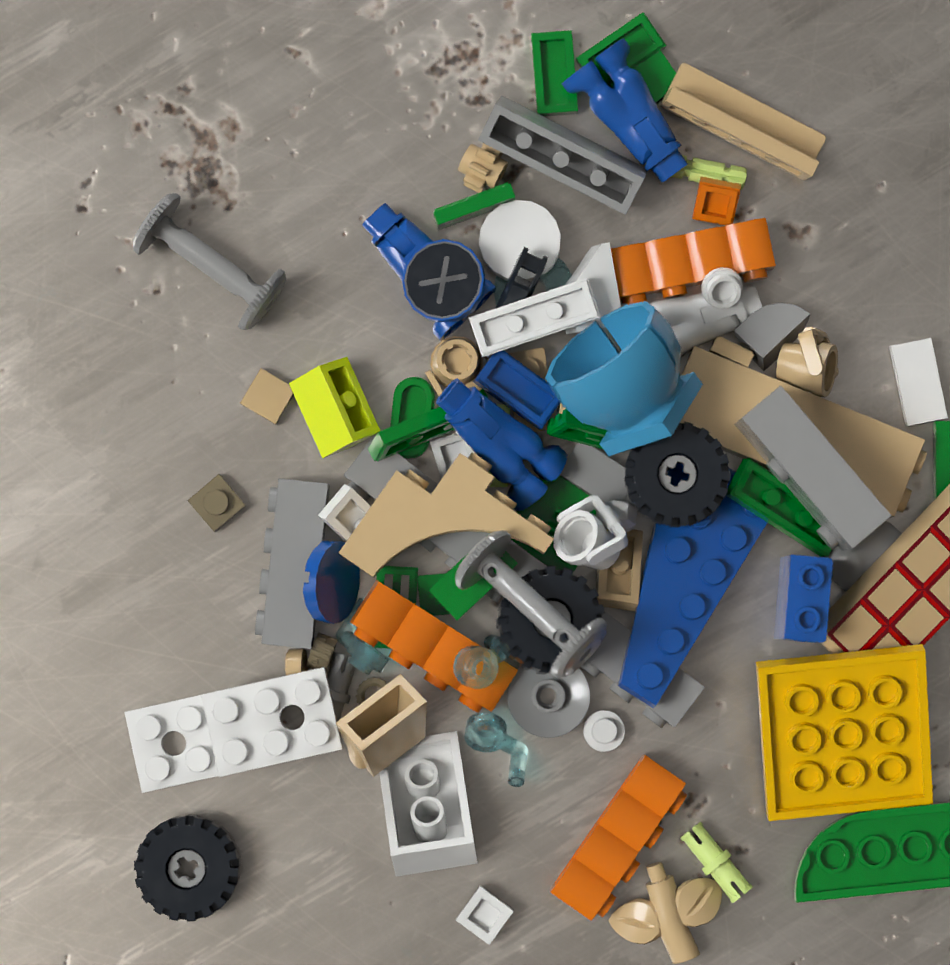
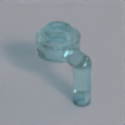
(363, 656)
(470, 656)
(488, 734)

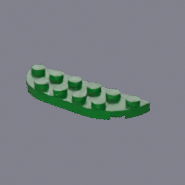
(877, 854)

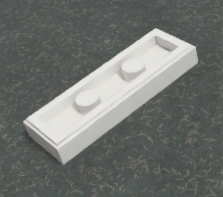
(535, 317)

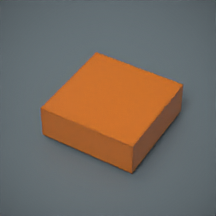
(716, 201)

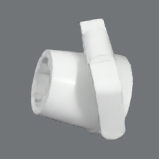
(583, 537)

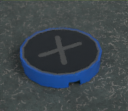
(444, 281)

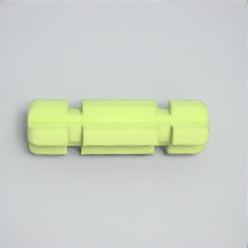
(712, 169)

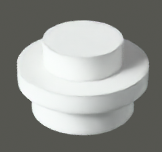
(722, 287)
(604, 731)

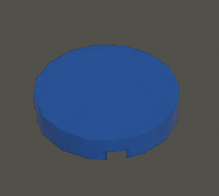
(331, 583)

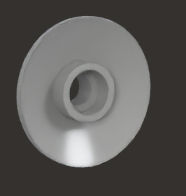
(548, 719)

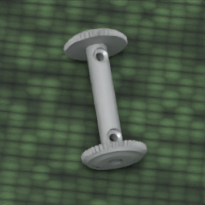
(160, 225)
(480, 564)

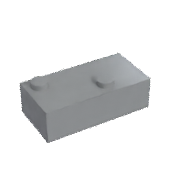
(812, 470)

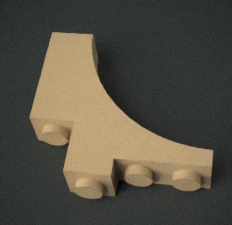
(459, 503)

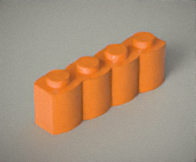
(685, 259)
(426, 641)
(617, 838)

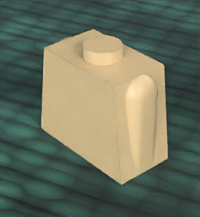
(384, 726)

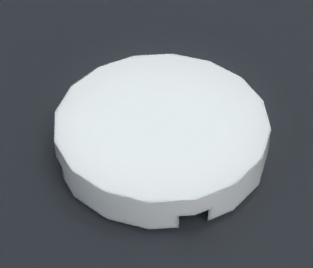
(513, 228)

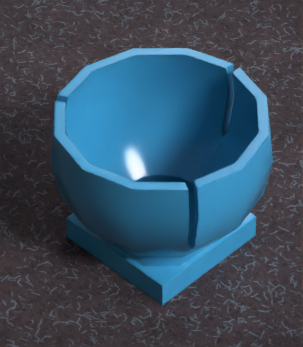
(627, 392)

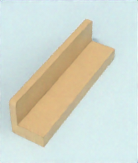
(744, 121)

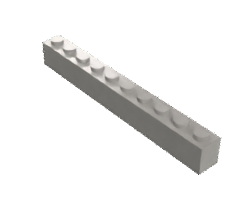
(371, 477)

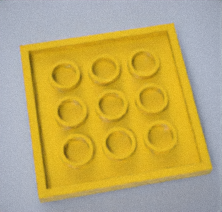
(845, 732)

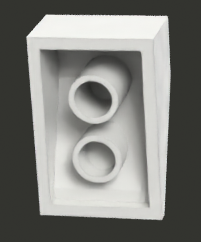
(428, 808)

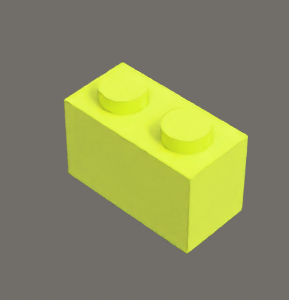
(334, 407)

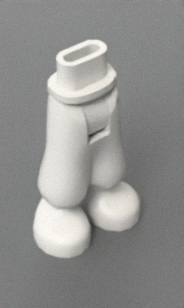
(698, 322)

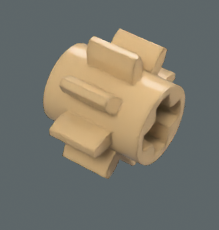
(482, 167)

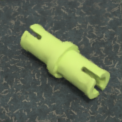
(716, 862)

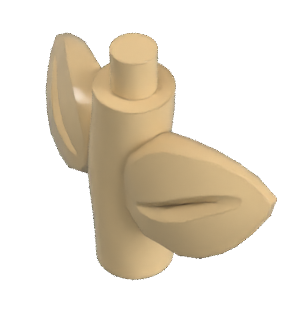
(669, 913)

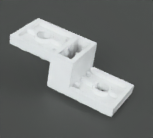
(233, 730)

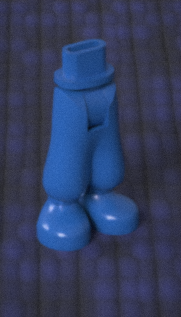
(629, 110)
(397, 241)
(502, 443)

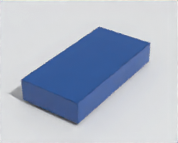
(518, 388)

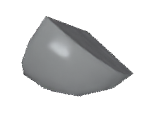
(771, 328)

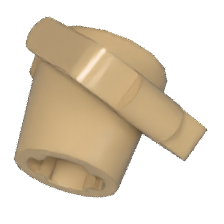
(455, 359)
(810, 363)

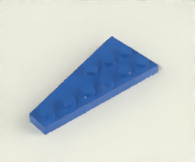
(681, 588)

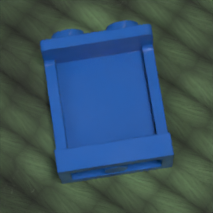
(803, 598)

